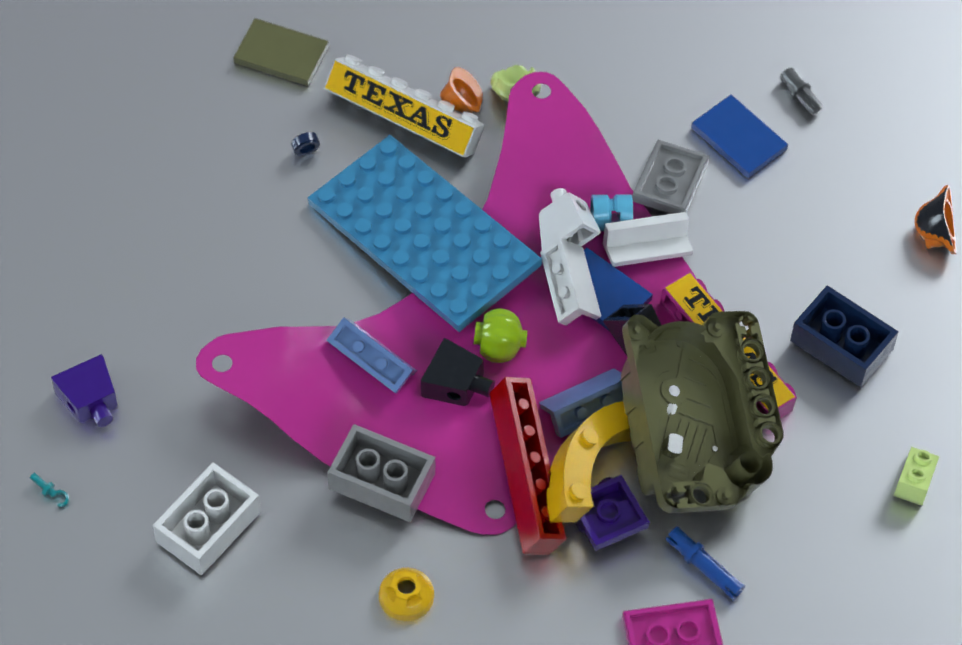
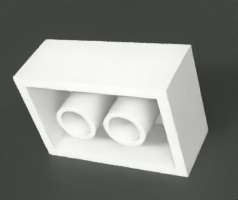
(207, 518)

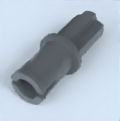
(800, 90)

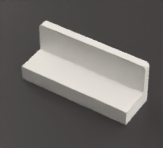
(647, 239)
(569, 281)

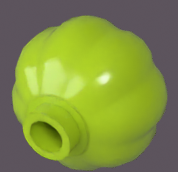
(500, 335)

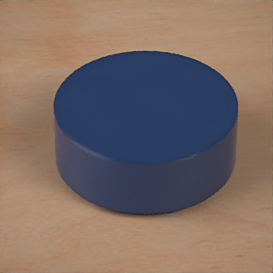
(305, 143)

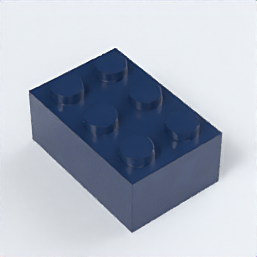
(844, 336)

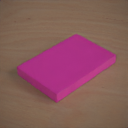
(673, 624)

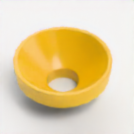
(406, 606)

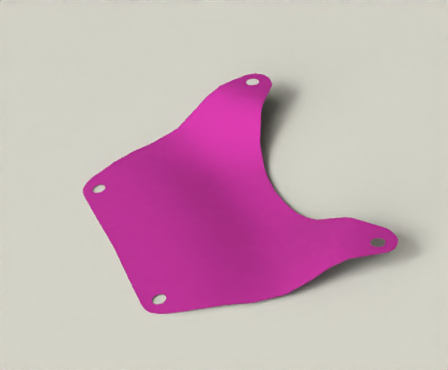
(321, 392)

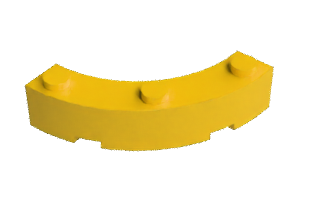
(572, 466)

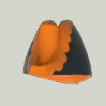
(936, 221)

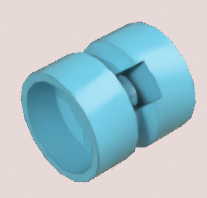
(602, 208)

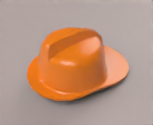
(462, 91)

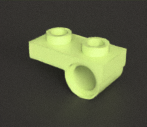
(916, 476)

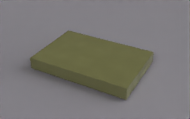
(281, 52)

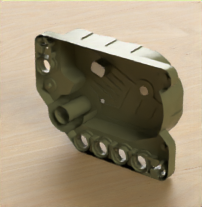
(716, 430)

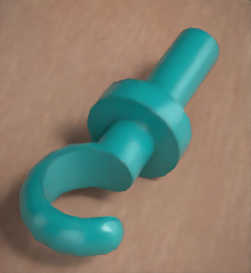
(48, 488)

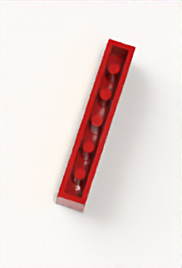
(525, 464)

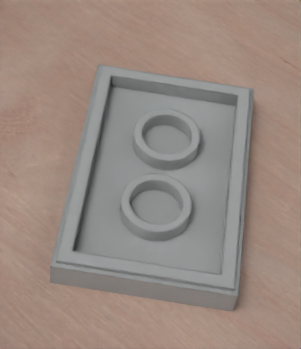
(670, 178)

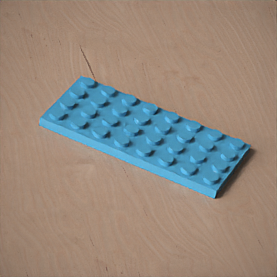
(425, 232)

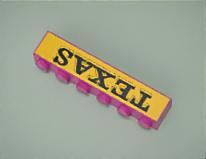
(689, 301)

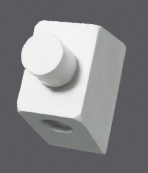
(567, 219)

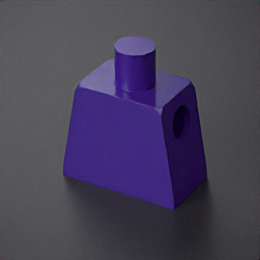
(87, 391)

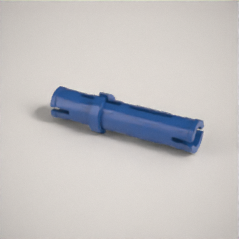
(695, 554)

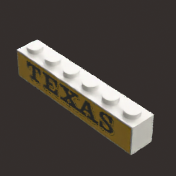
(404, 105)

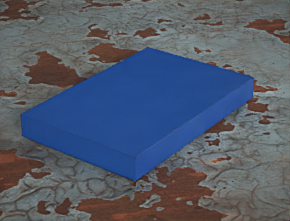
(739, 136)
(613, 287)

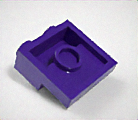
(614, 514)

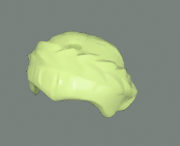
(504, 80)

